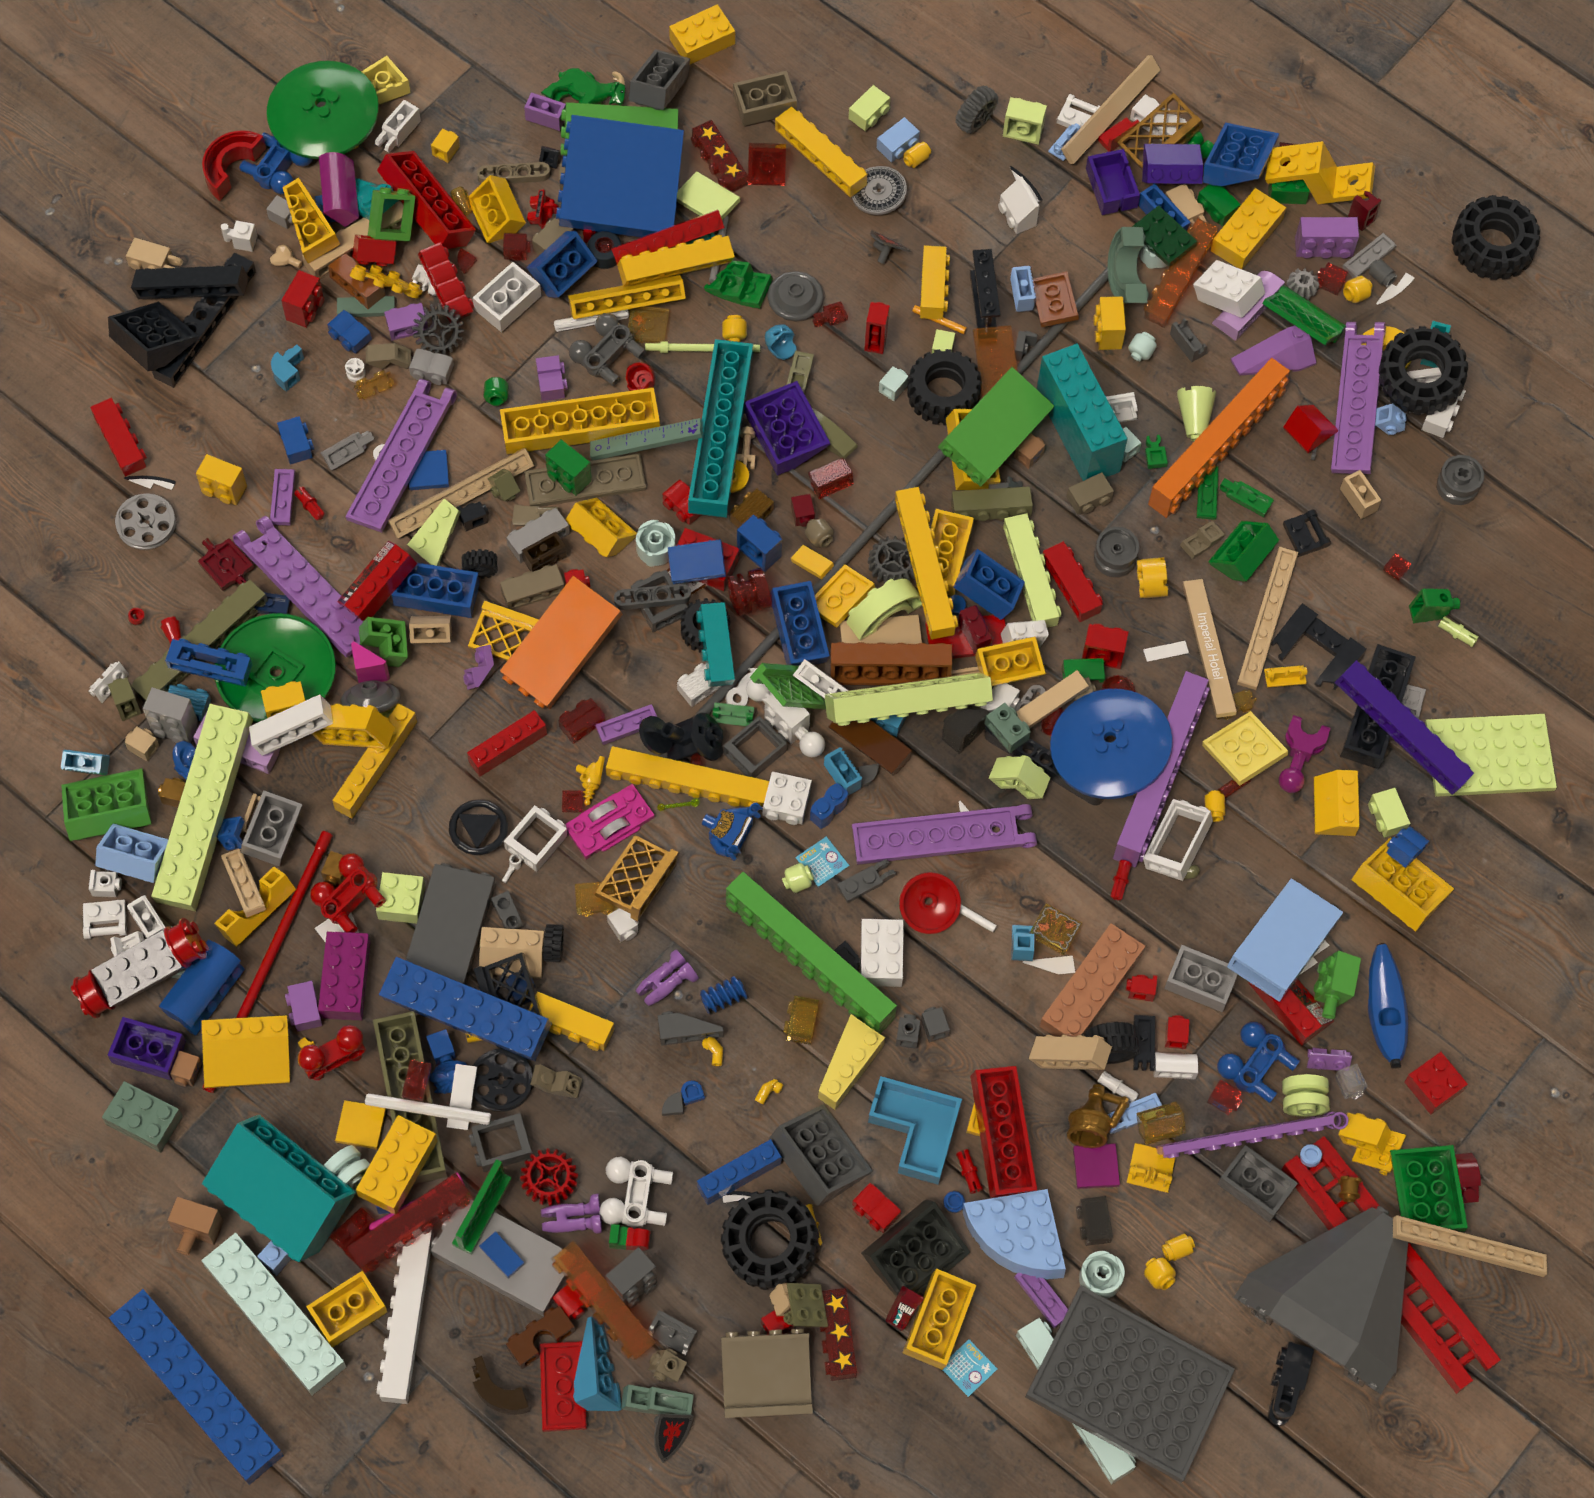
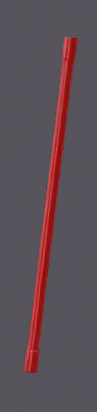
(319, 849)

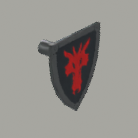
(884, 245)
(670, 1433)

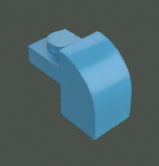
(284, 367)
(1022, 943)

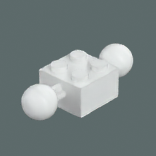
(789, 721)

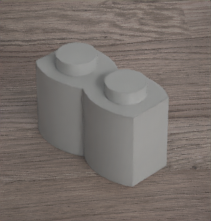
(431, 366)

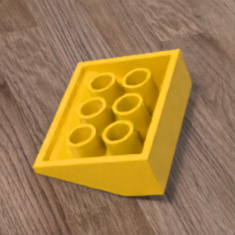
(1406, 892)
(245, 1051)

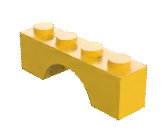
(274, 890)

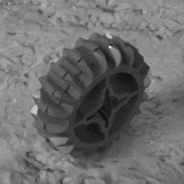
(976, 109)
(447, 327)
(892, 567)

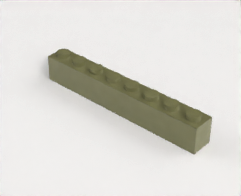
(211, 631)

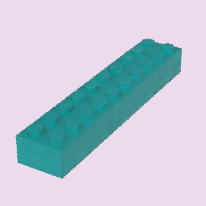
(721, 428)

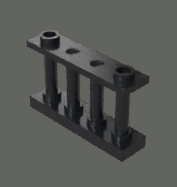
(984, 289)

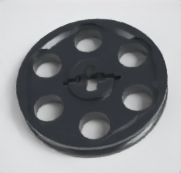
(506, 1089)

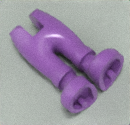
(662, 989)
(563, 1211)

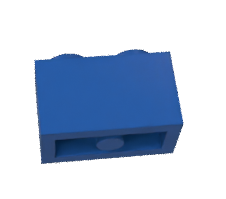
(294, 439)

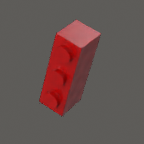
(876, 327)

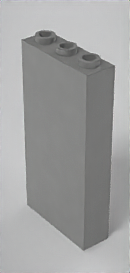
(529, 1286)

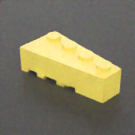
(387, 80)
(852, 1057)

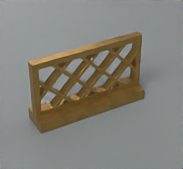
(1181, 135)
(652, 885)

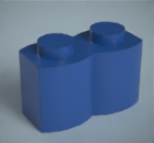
(349, 332)
(829, 805)
(1406, 846)

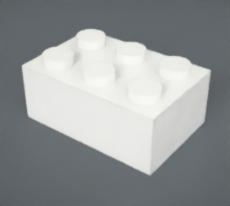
(1229, 288)
(507, 296)
(882, 952)

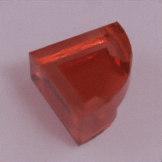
(465, 260)

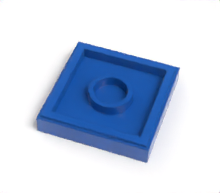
(431, 471)

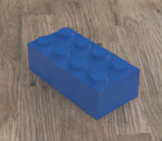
(438, 590)
(799, 624)

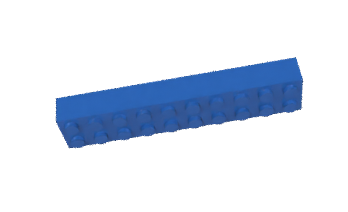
(196, 1387)

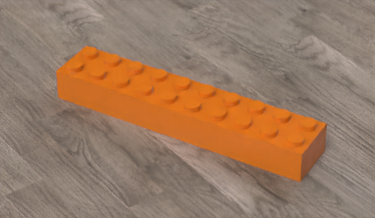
(1219, 438)

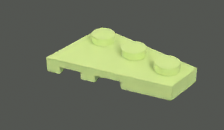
(434, 534)

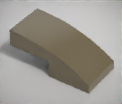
(1202, 540)

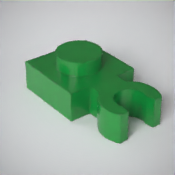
(1154, 454)

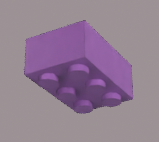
(1326, 237)

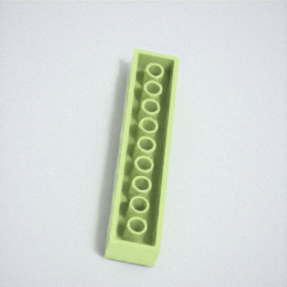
(202, 807)

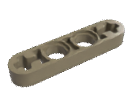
(513, 169)

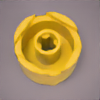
(1152, 577)

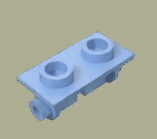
(1063, 139)

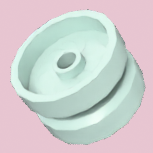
(348, 1166)

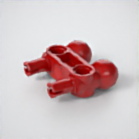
(348, 893)
(333, 1054)

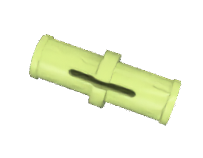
(1458, 631)

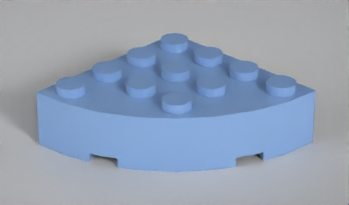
(1018, 1233)

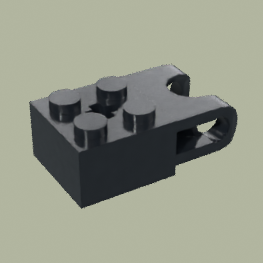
(1289, 1381)

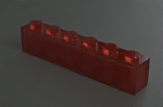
(410, 1223)

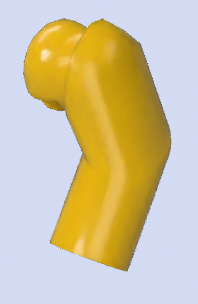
(715, 1047)
(767, 1088)

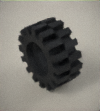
(480, 561)
(553, 943)

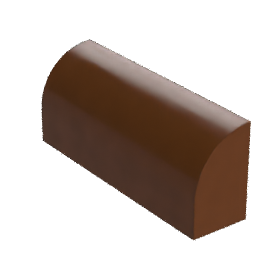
(875, 744)

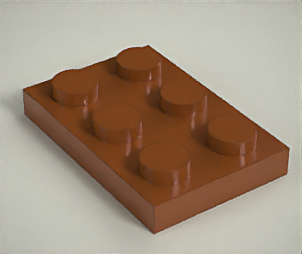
(1054, 299)

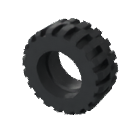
(943, 365)

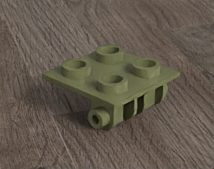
(806, 1305)

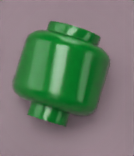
(496, 391)

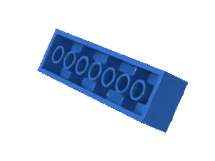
(465, 1009)

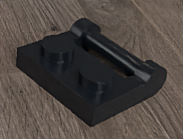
(1301, 536)

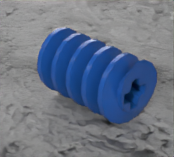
(722, 994)

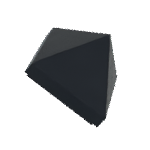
(549, 156)

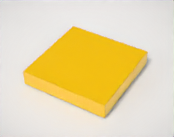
(360, 1125)

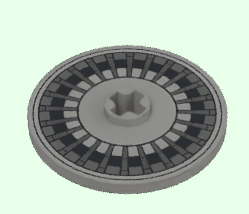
(892, 192)

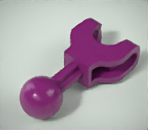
(1302, 748)

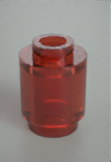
(1049, 722)

